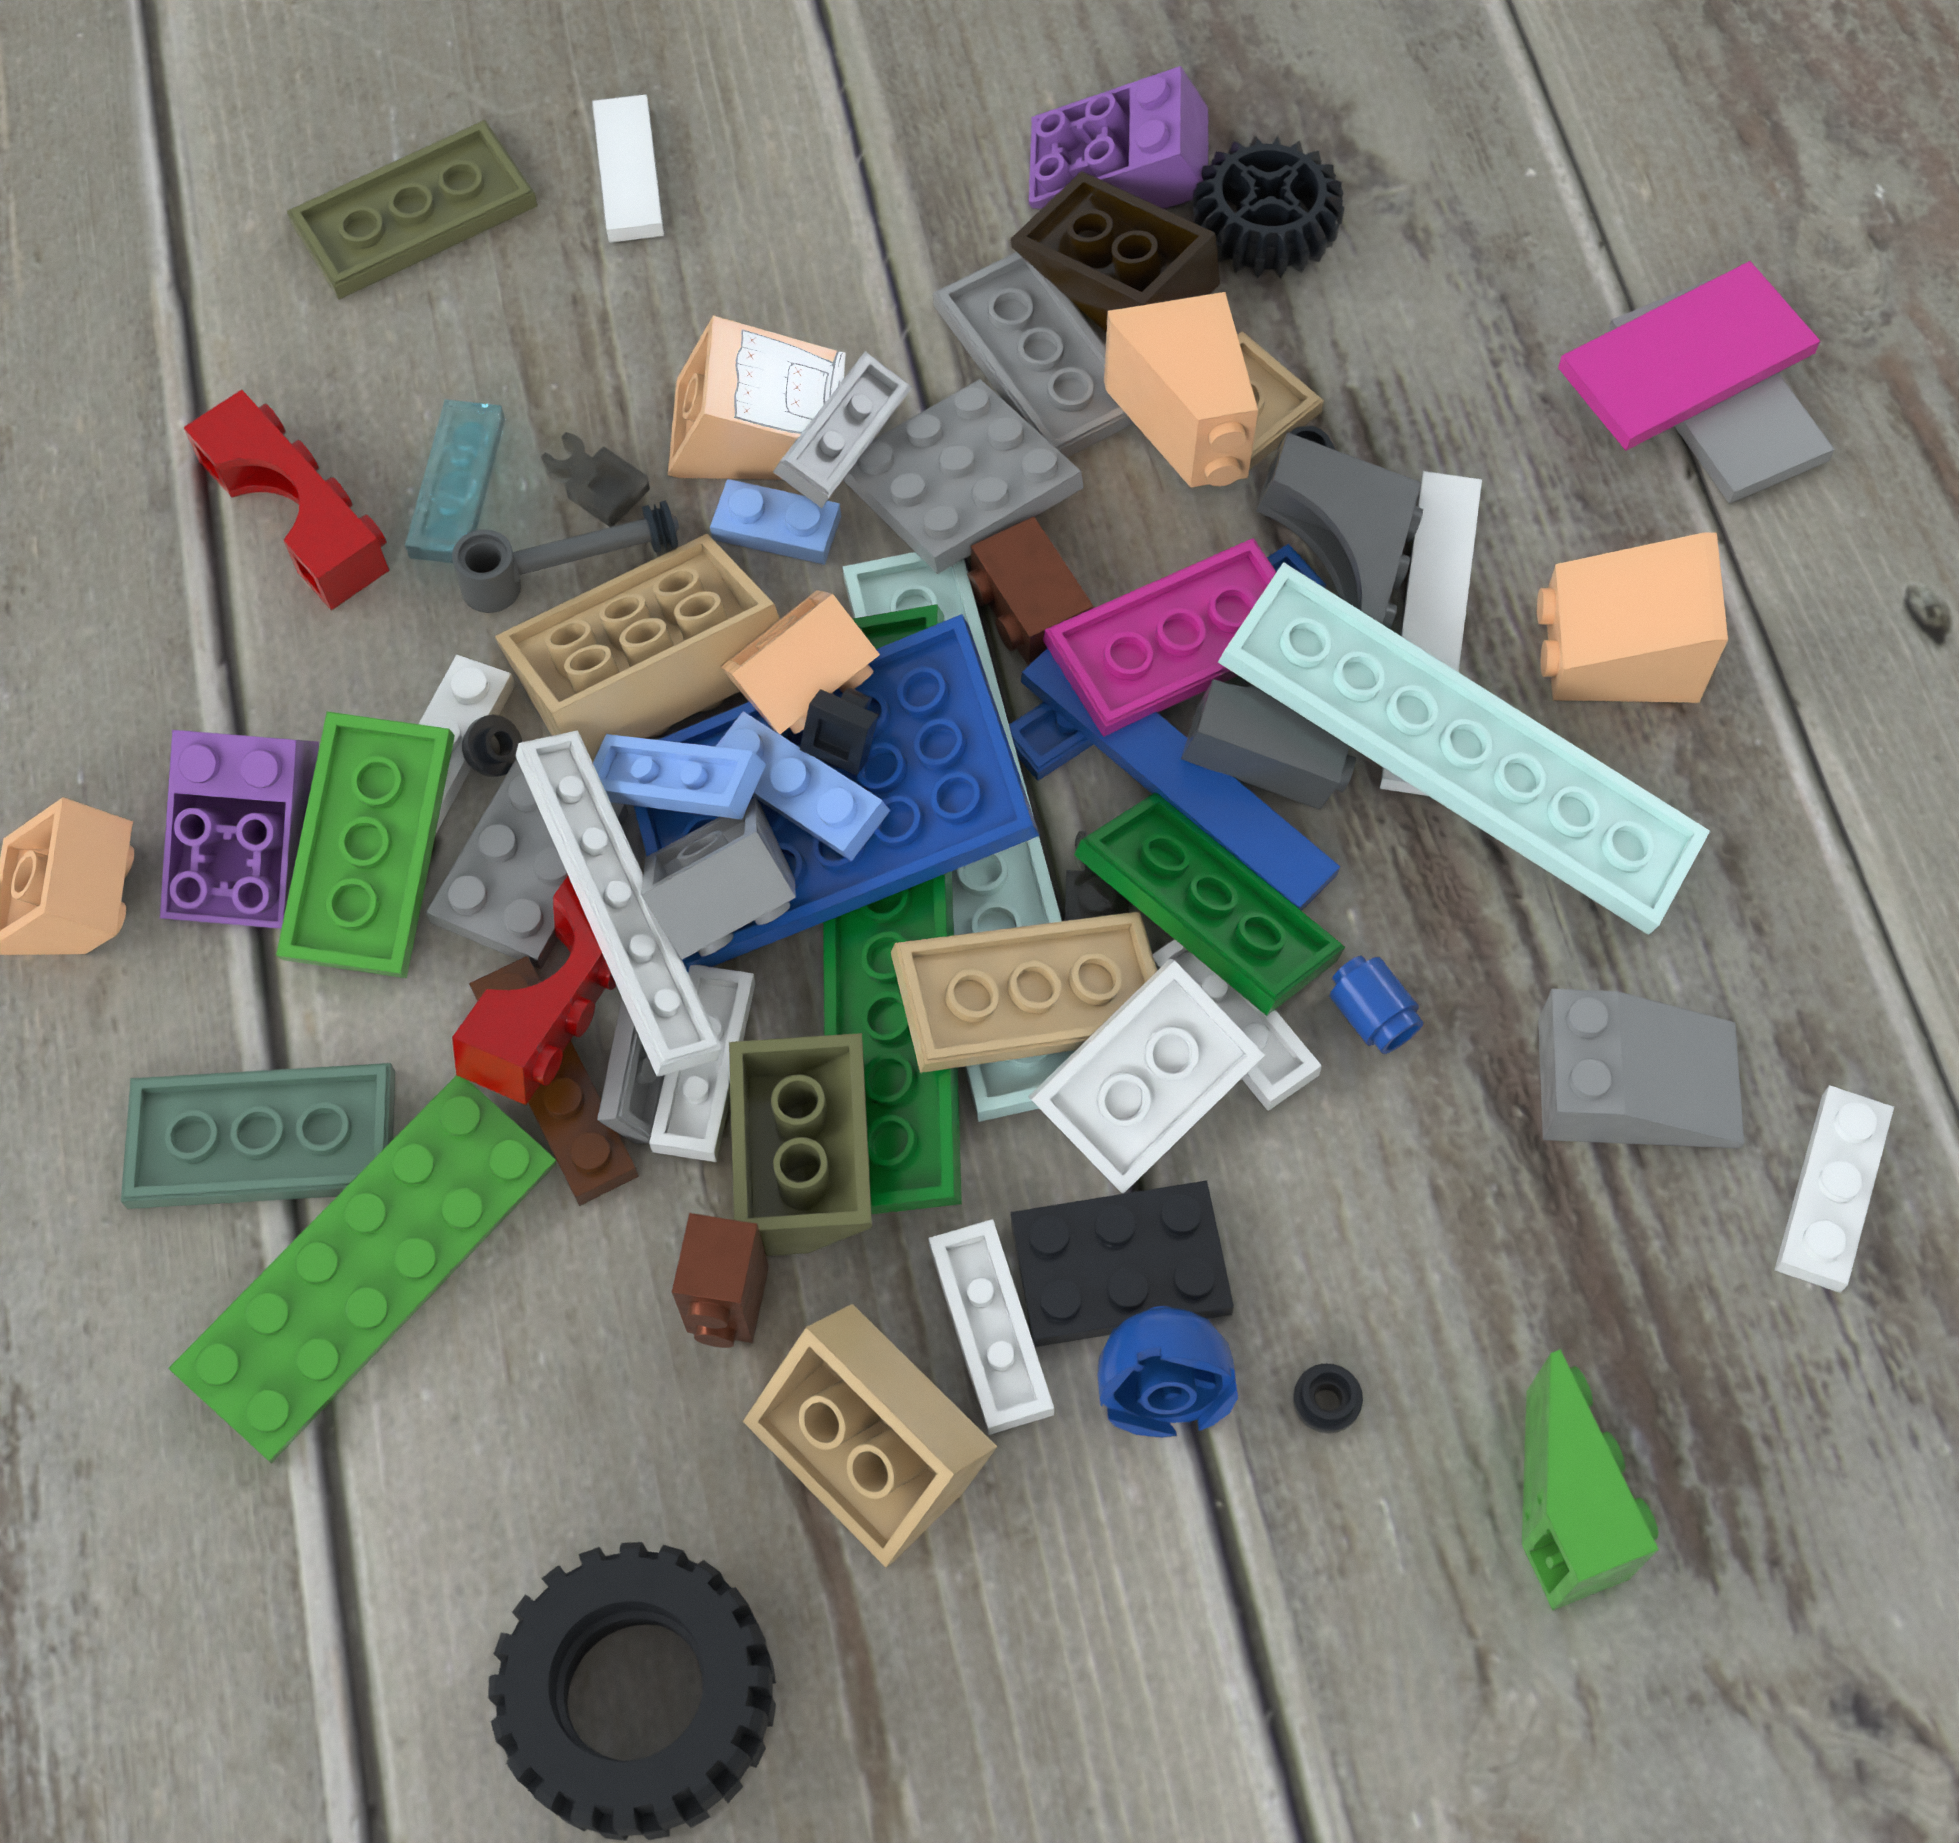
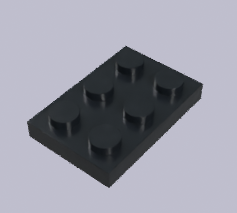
(1116, 1256)

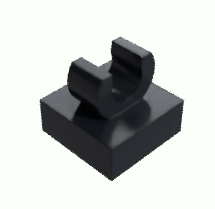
(840, 729)

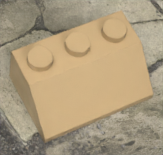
(868, 1432)

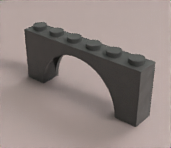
(1358, 528)

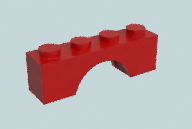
(250, 454)
(519, 1035)

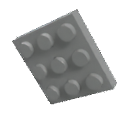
(961, 475)

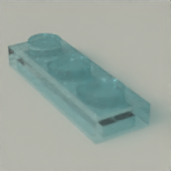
(455, 478)

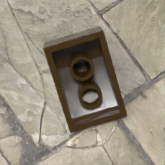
(1116, 249)

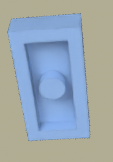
(775, 521)

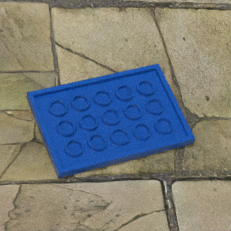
(932, 761)

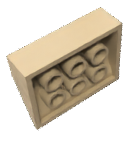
(640, 646)

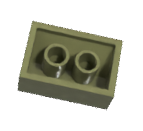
(800, 1140)

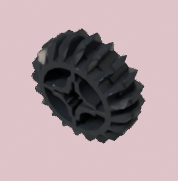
(1269, 223)

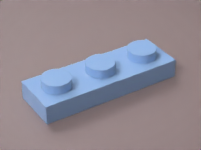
(678, 775)
(808, 789)

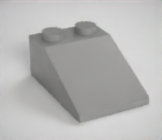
(1637, 1072)

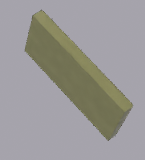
(412, 209)

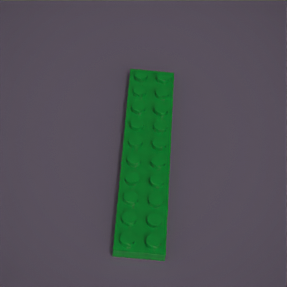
(908, 1112)

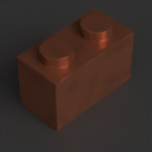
(1025, 586)
(720, 1280)

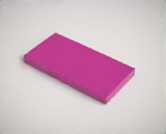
(1688, 355)
(1160, 638)

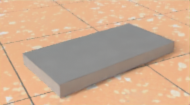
(1034, 351)
(1752, 436)

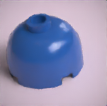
(1166, 1371)

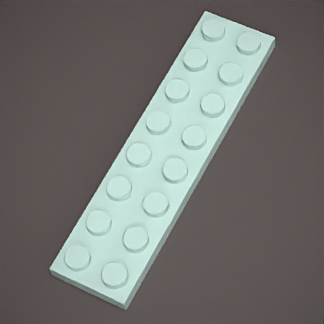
(1465, 748)

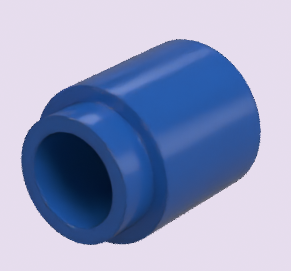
(1375, 1003)

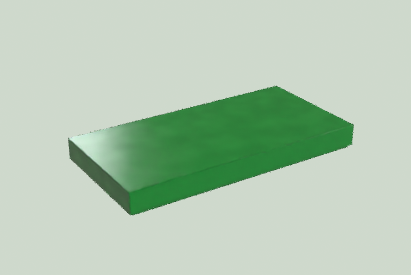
(1210, 902)

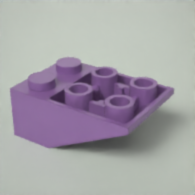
(1135, 137)
(233, 826)

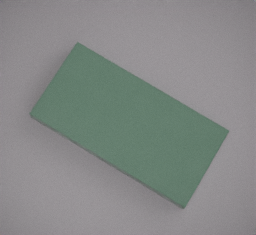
(254, 1134)

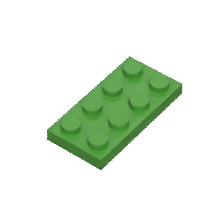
(366, 845)

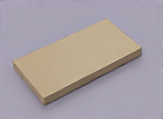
(1018, 988)

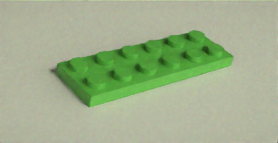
(363, 1267)

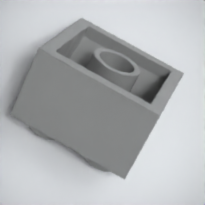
(718, 882)

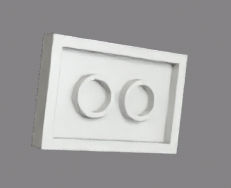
(1147, 1075)

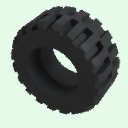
(556, 1634)

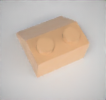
(798, 656)
(64, 881)

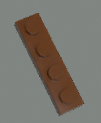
(569, 1109)

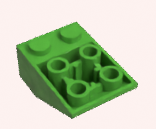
(1577, 1509)

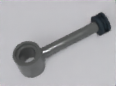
(492, 551)

